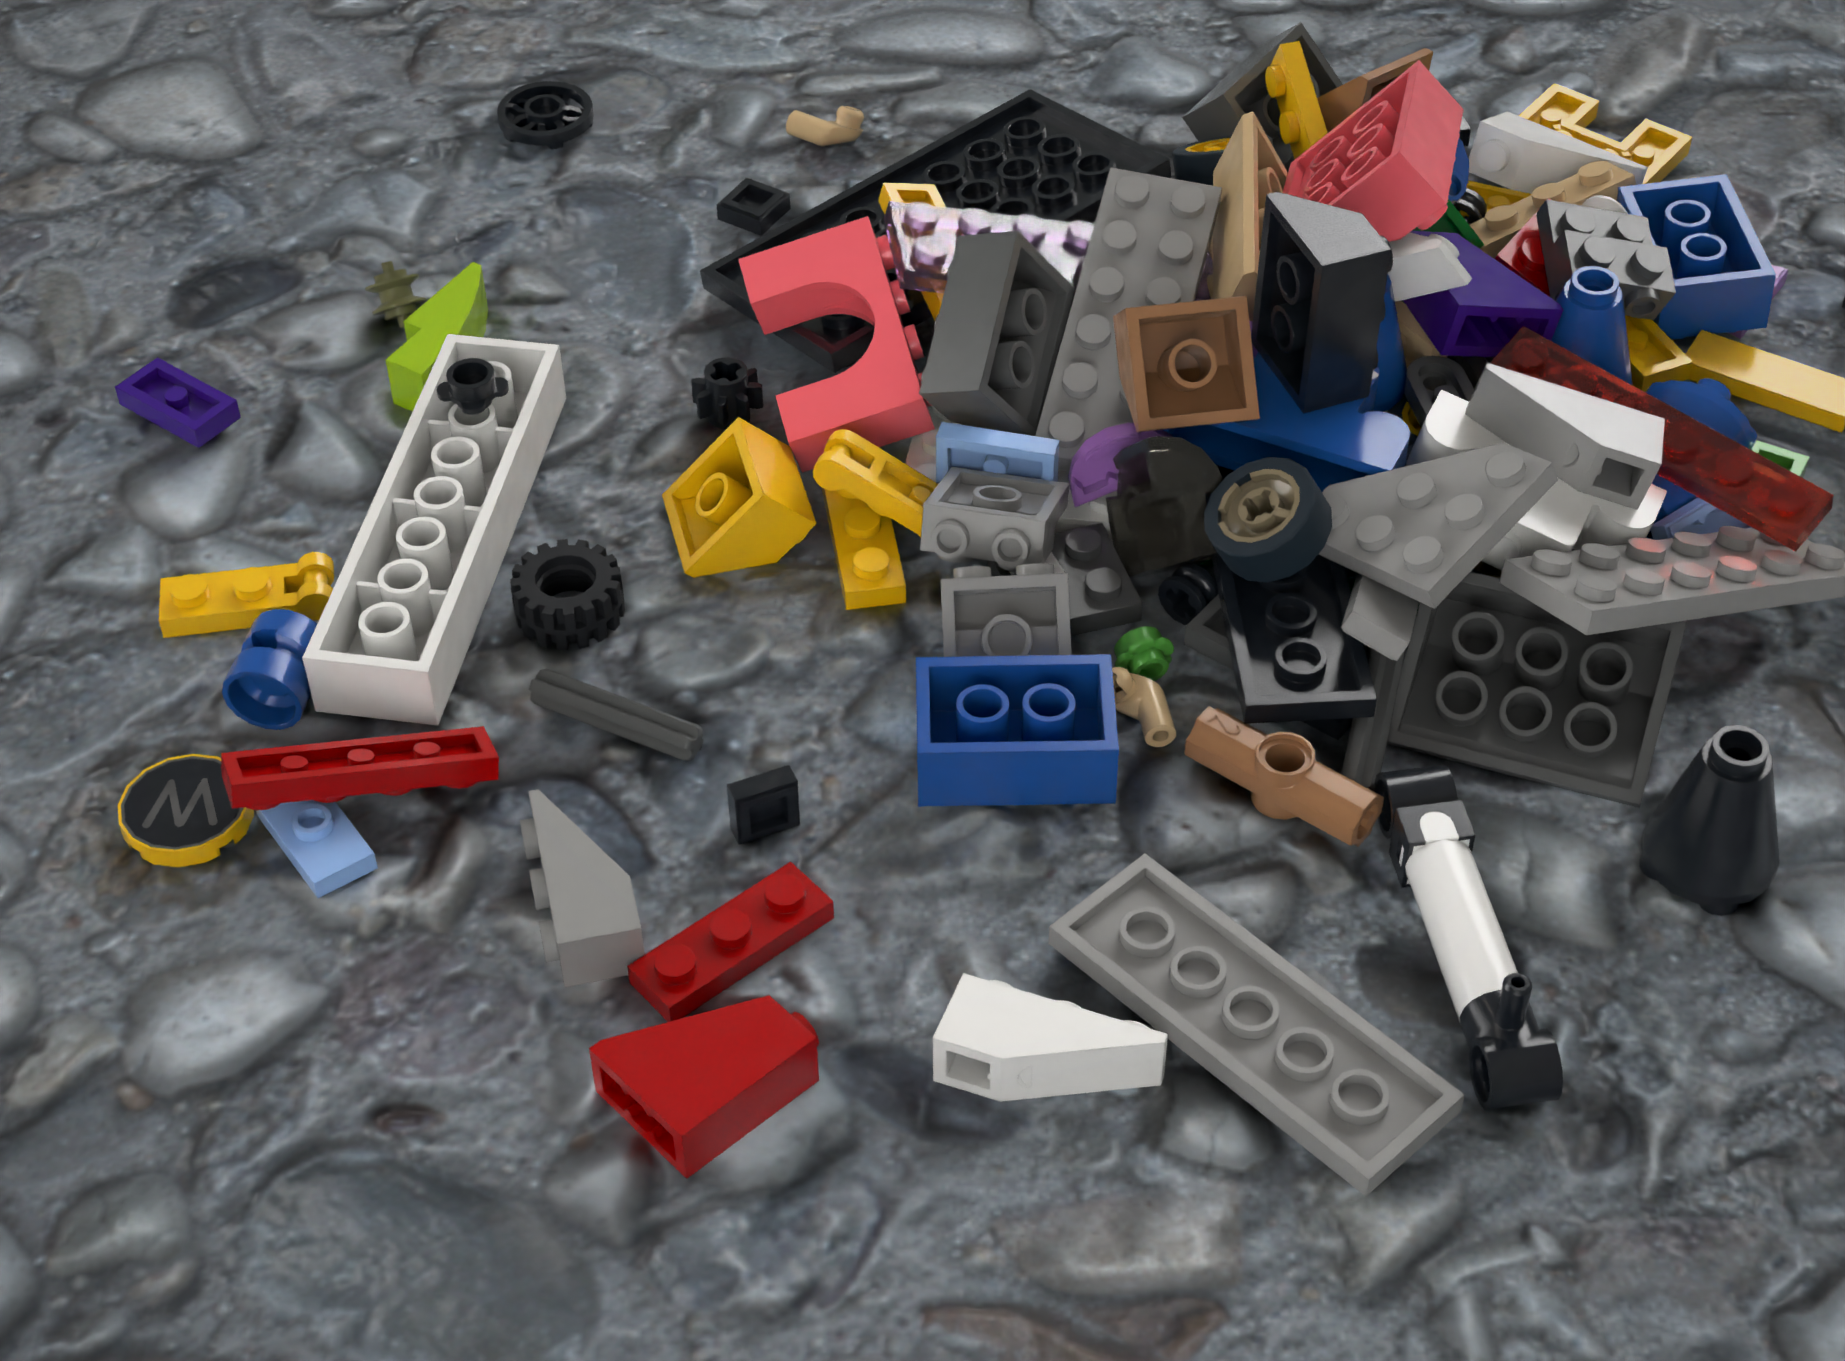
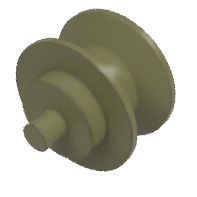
(395, 293)

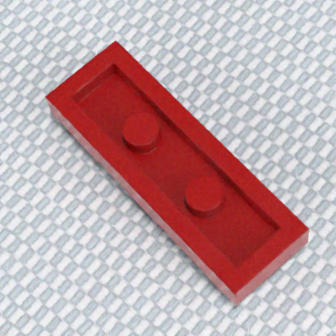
(730, 942)

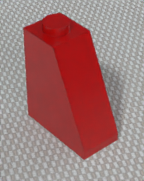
(707, 1077)

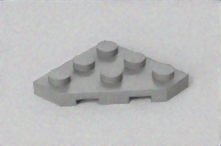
(1433, 519)

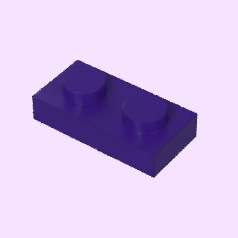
(178, 402)

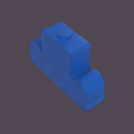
(1329, 442)

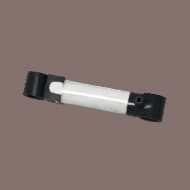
(1433, 855)

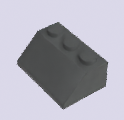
(1246, 92)
(996, 334)

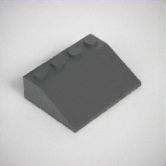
(1531, 695)

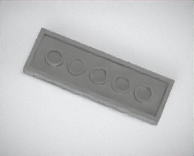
(1141, 253)
(1674, 578)
(1257, 1023)

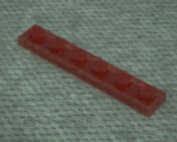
(1693, 453)

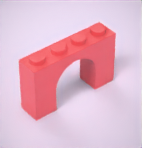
(848, 275)

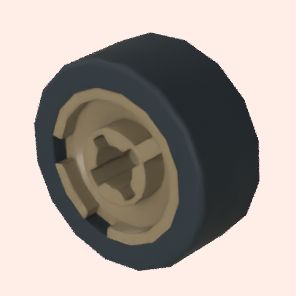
(1268, 519)

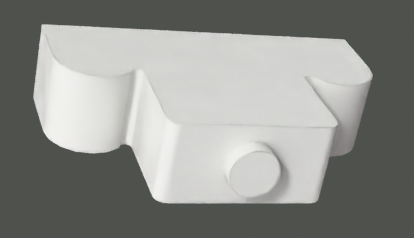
(1562, 516)

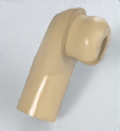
(824, 132)
(1145, 702)

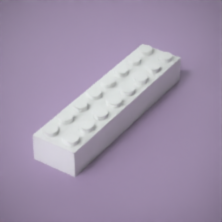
(435, 539)

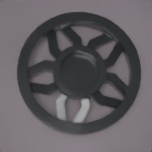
(547, 115)

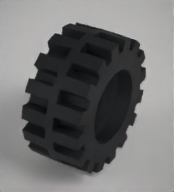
(567, 618)

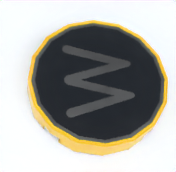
(180, 812)

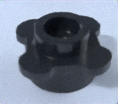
(472, 385)

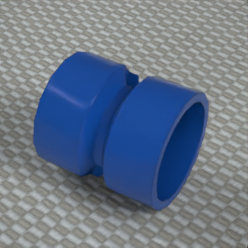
(269, 676)

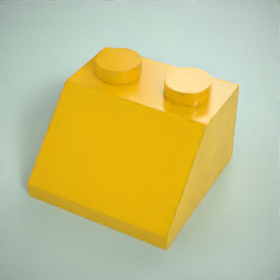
(738, 503)

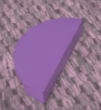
(1093, 468)

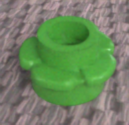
(1144, 652)

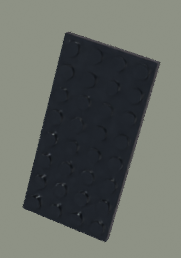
(1008, 162)

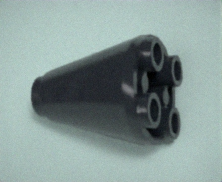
(1717, 825)

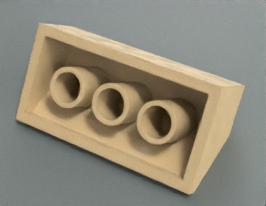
(1246, 174)

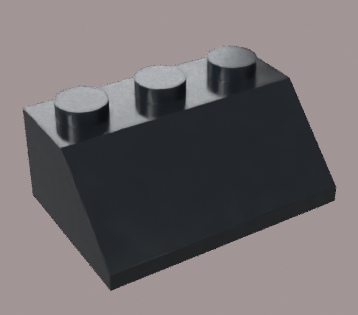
(1319, 299)

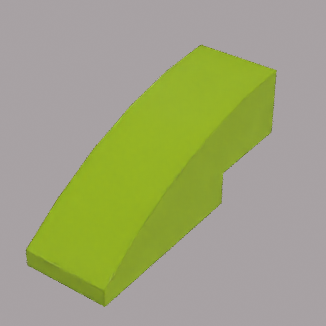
(455, 310)

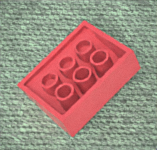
(1387, 157)

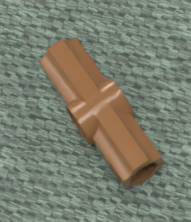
(1284, 776)

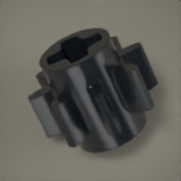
(727, 392)

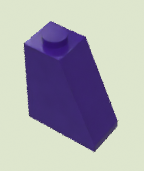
(1485, 312)

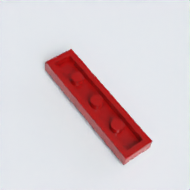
(358, 767)

